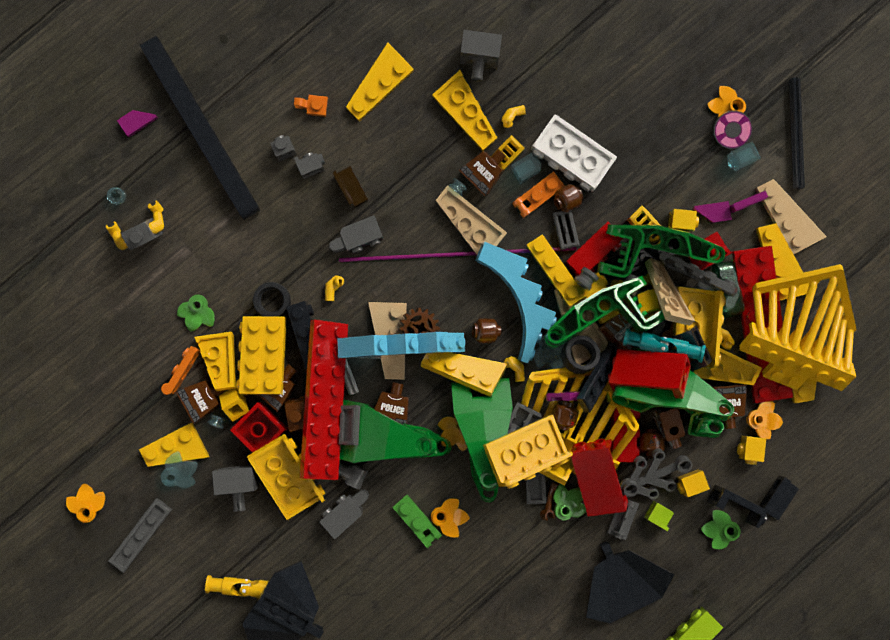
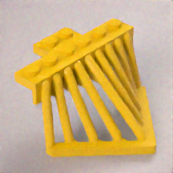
(795, 358)
(561, 472)

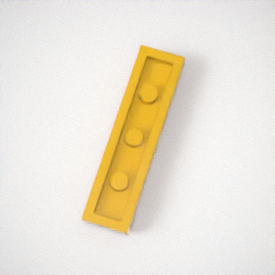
(556, 271)

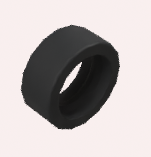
(269, 286)
(590, 345)

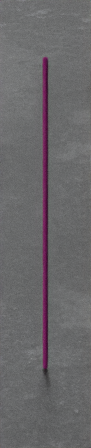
(435, 255)

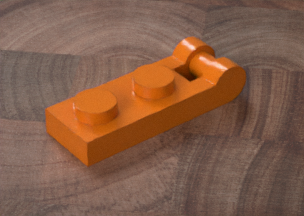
(538, 194)
(180, 371)

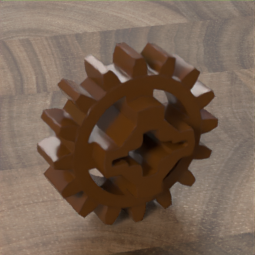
(422, 321)

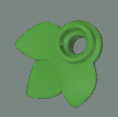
(196, 316)
(569, 499)
(718, 529)

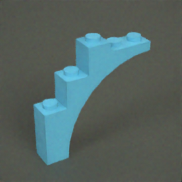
(534, 317)
(400, 344)

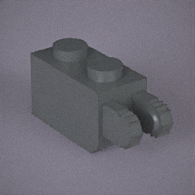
(357, 236)
(344, 514)

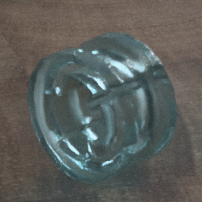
(458, 187)
(120, 191)
(216, 421)

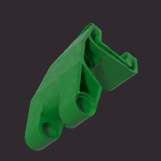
(689, 246)
(573, 322)
(698, 400)
(481, 422)
(386, 439)

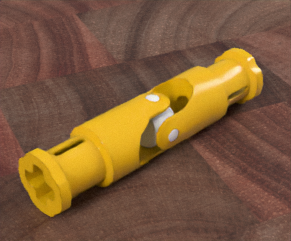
(227, 586)

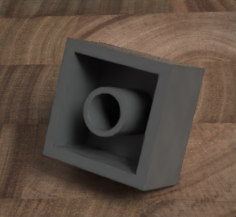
(480, 51)
(236, 482)

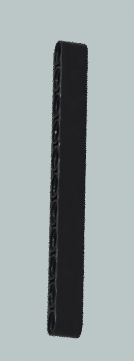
(200, 127)

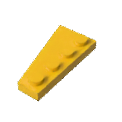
(383, 77)
(461, 105)
(784, 258)
(467, 370)

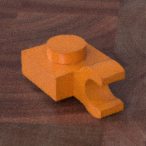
(315, 105)

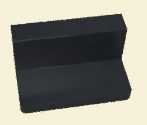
(779, 497)

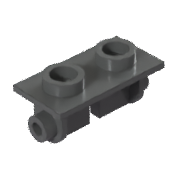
(622, 521)

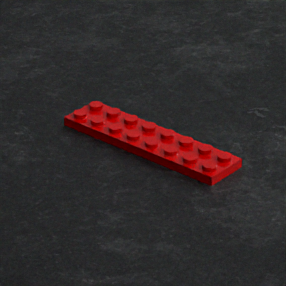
(754, 267)
(323, 402)

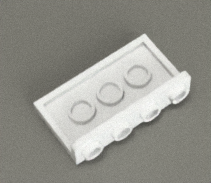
(573, 153)

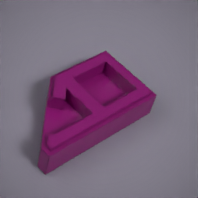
(135, 121)
(748, 202)
(715, 212)
(565, 396)

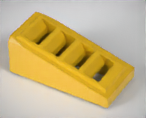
(514, 155)
(647, 216)

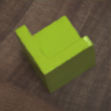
(659, 515)

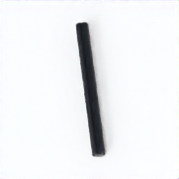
(796, 133)

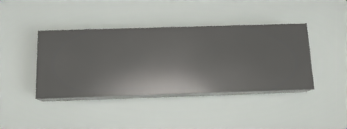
(140, 535)

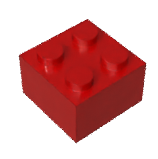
(258, 427)

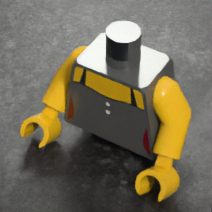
(140, 233)

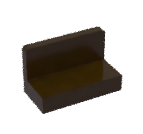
(350, 187)

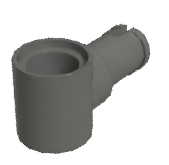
(353, 475)

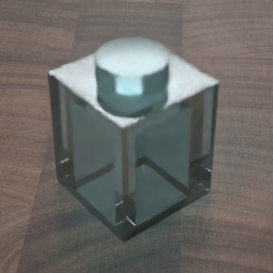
(743, 156)
(526, 168)

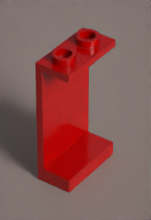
(650, 370)
(598, 478)

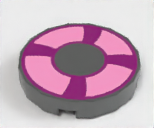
(732, 129)

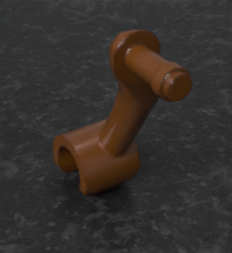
(543, 514)

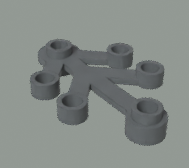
(653, 475)

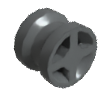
(586, 278)

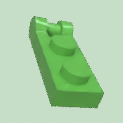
(416, 520)

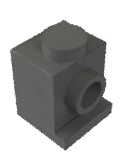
(283, 147)
(310, 164)

